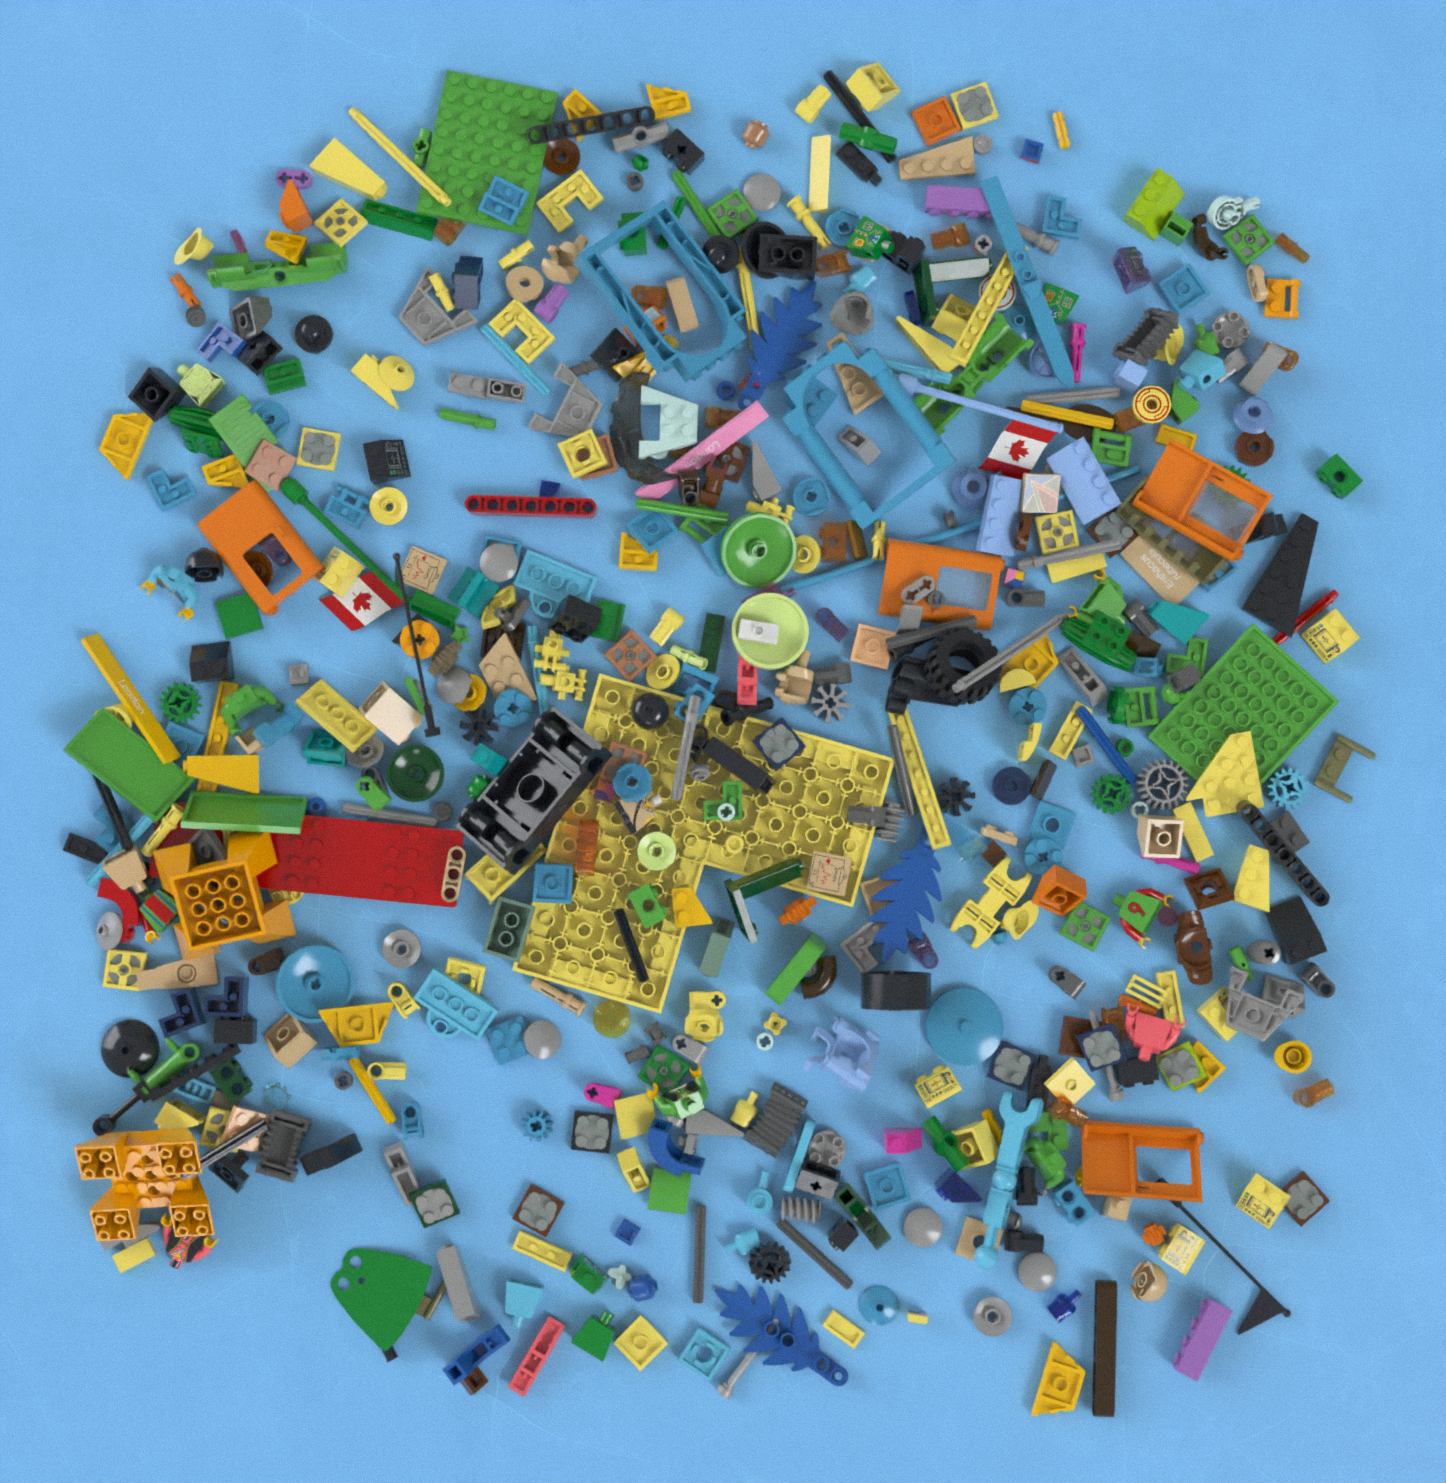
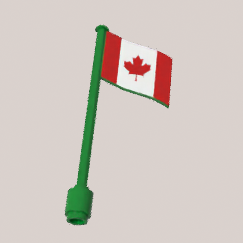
(369, 594)

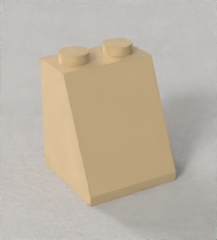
(391, 713)

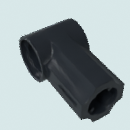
(1026, 1192)
(1017, 1241)

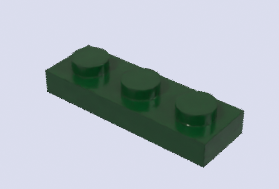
(711, 640)

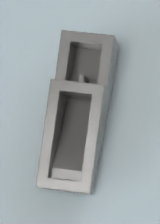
(909, 618)
(402, 1170)
(144, 1230)

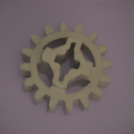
(444, 658)

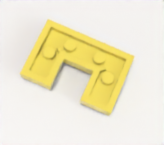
(575, 186)
(518, 315)

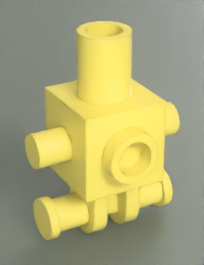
(772, 508)
(551, 653)
(565, 682)

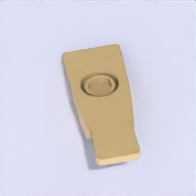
(180, 974)

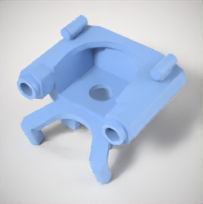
(856, 1044)

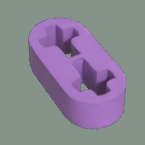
(294, 174)

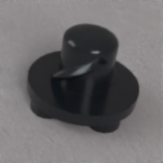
(722, 253)
(313, 334)

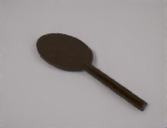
(1074, 429)

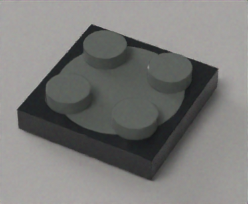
(592, 1131)

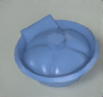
(1039, 362)
(1252, 415)
(971, 487)

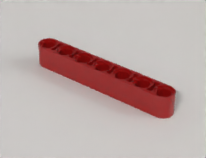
(522, 502)

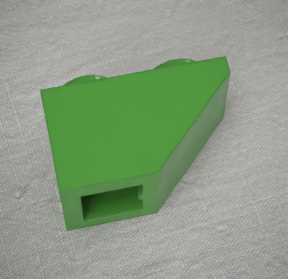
(1182, 403)

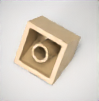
(1160, 836)
(289, 1040)

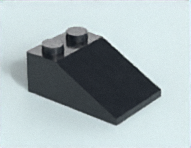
(788, 256)
(1295, 931)

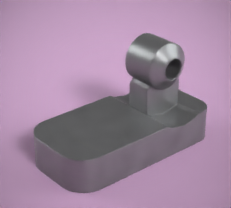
(512, 619)

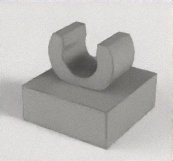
(298, 674)
(690, 1143)

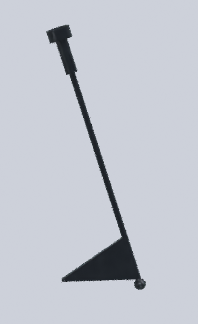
(432, 730)
(1265, 1304)

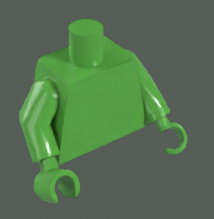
(245, 702)

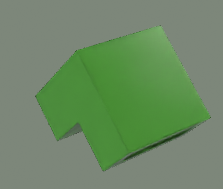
(1176, 229)

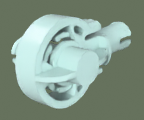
(1230, 210)

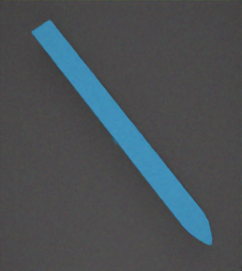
(1028, 281)

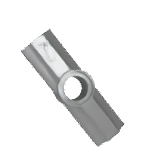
(628, 141)

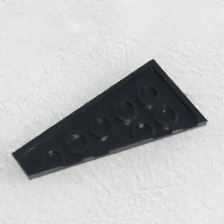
(1280, 588)

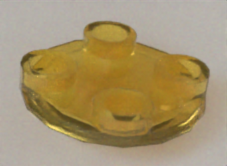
(612, 1018)

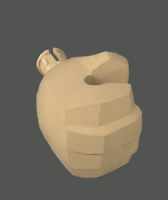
(561, 266)
(795, 682)

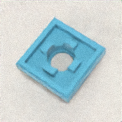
(704, 1367)

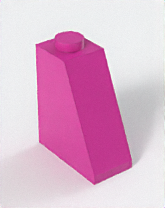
(902, 1140)

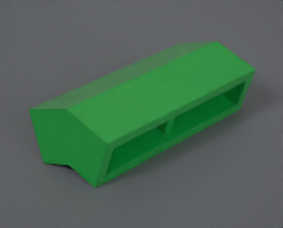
(434, 609)

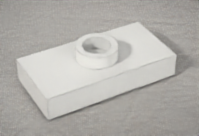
(758, 632)

